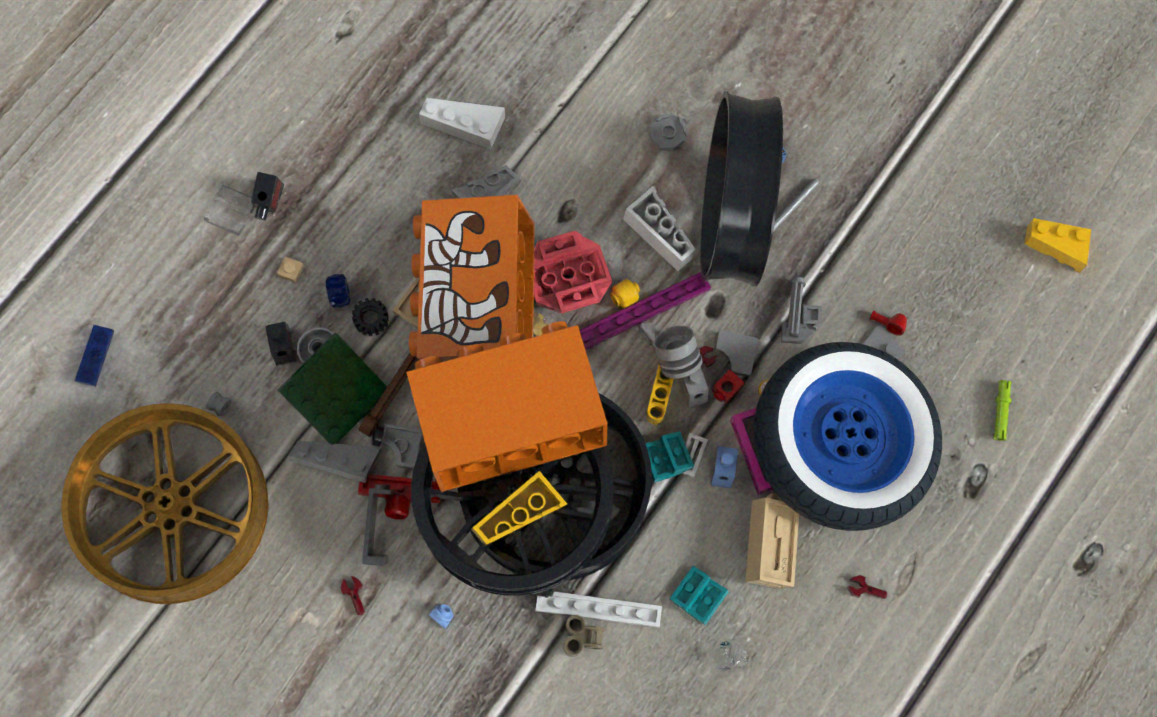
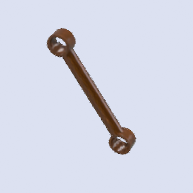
(373, 419)

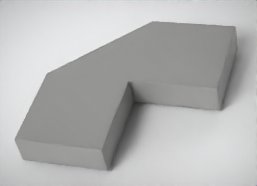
(810, 321)

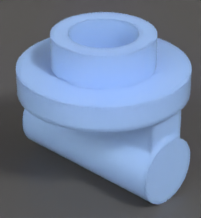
(442, 614)

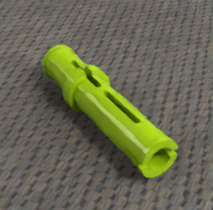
(1002, 410)

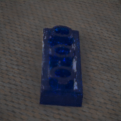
(97, 344)

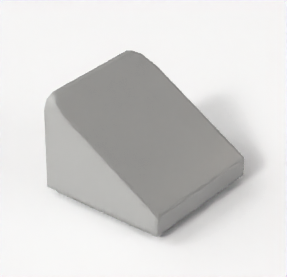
(648, 331)

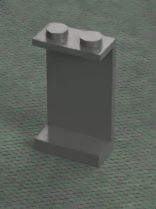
(368, 556)

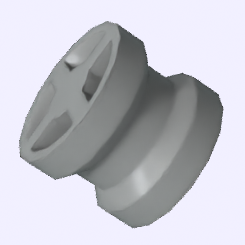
(218, 404)

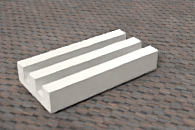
(697, 439)

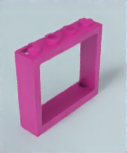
(748, 452)

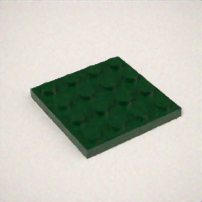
(333, 389)

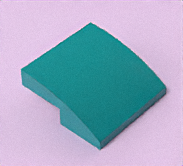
(668, 456)
(699, 595)

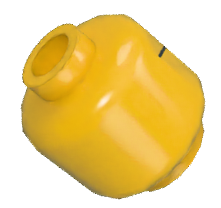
(625, 293)

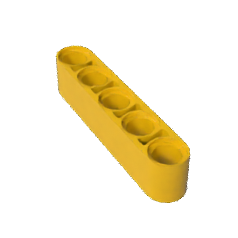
(659, 403)

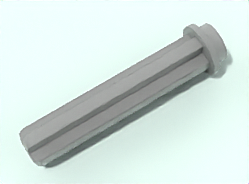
(797, 285)

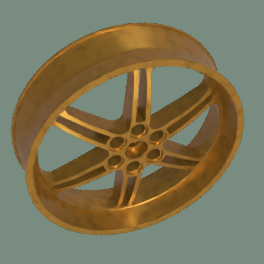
(83, 479)

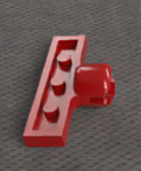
(396, 504)

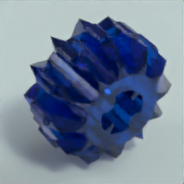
(338, 290)

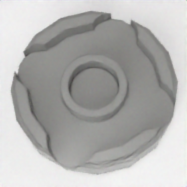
(668, 132)

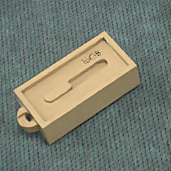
(772, 543)

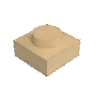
(290, 269)

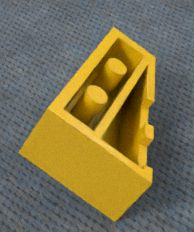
(1062, 241)

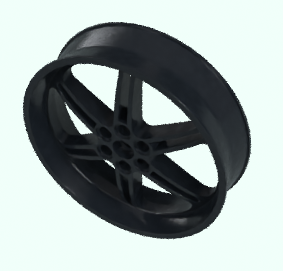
(741, 188)
(624, 427)

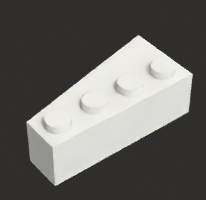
(464, 120)
(659, 229)

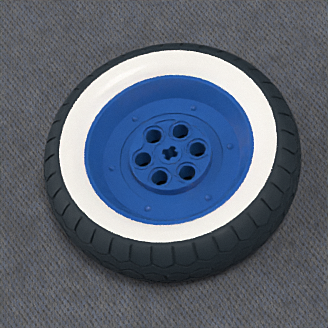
(804, 463)

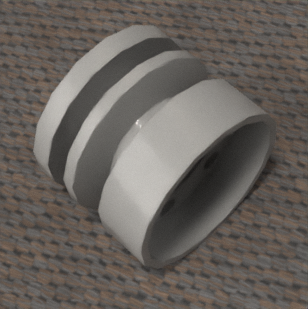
(677, 351)

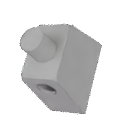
(692, 386)

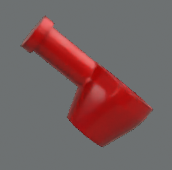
(895, 325)

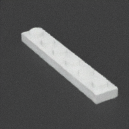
(601, 609)

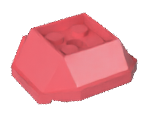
(572, 256)

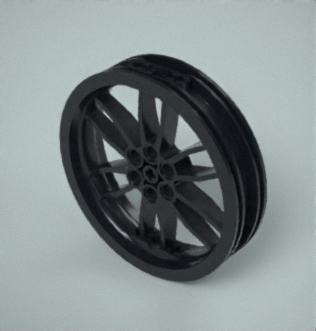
(467, 569)

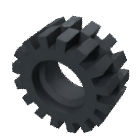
(370, 305)

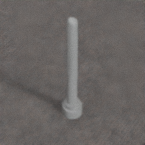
(794, 204)

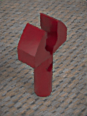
(707, 361)
(865, 588)
(354, 594)

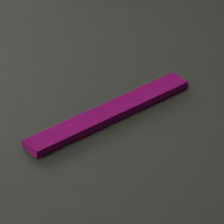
(643, 310)

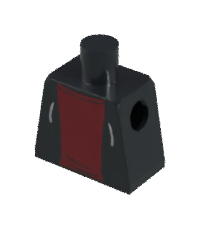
(266, 194)
(280, 340)

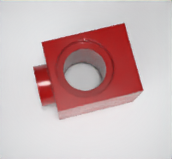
(733, 381)

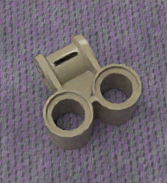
(583, 636)

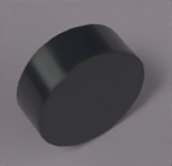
(377, 436)

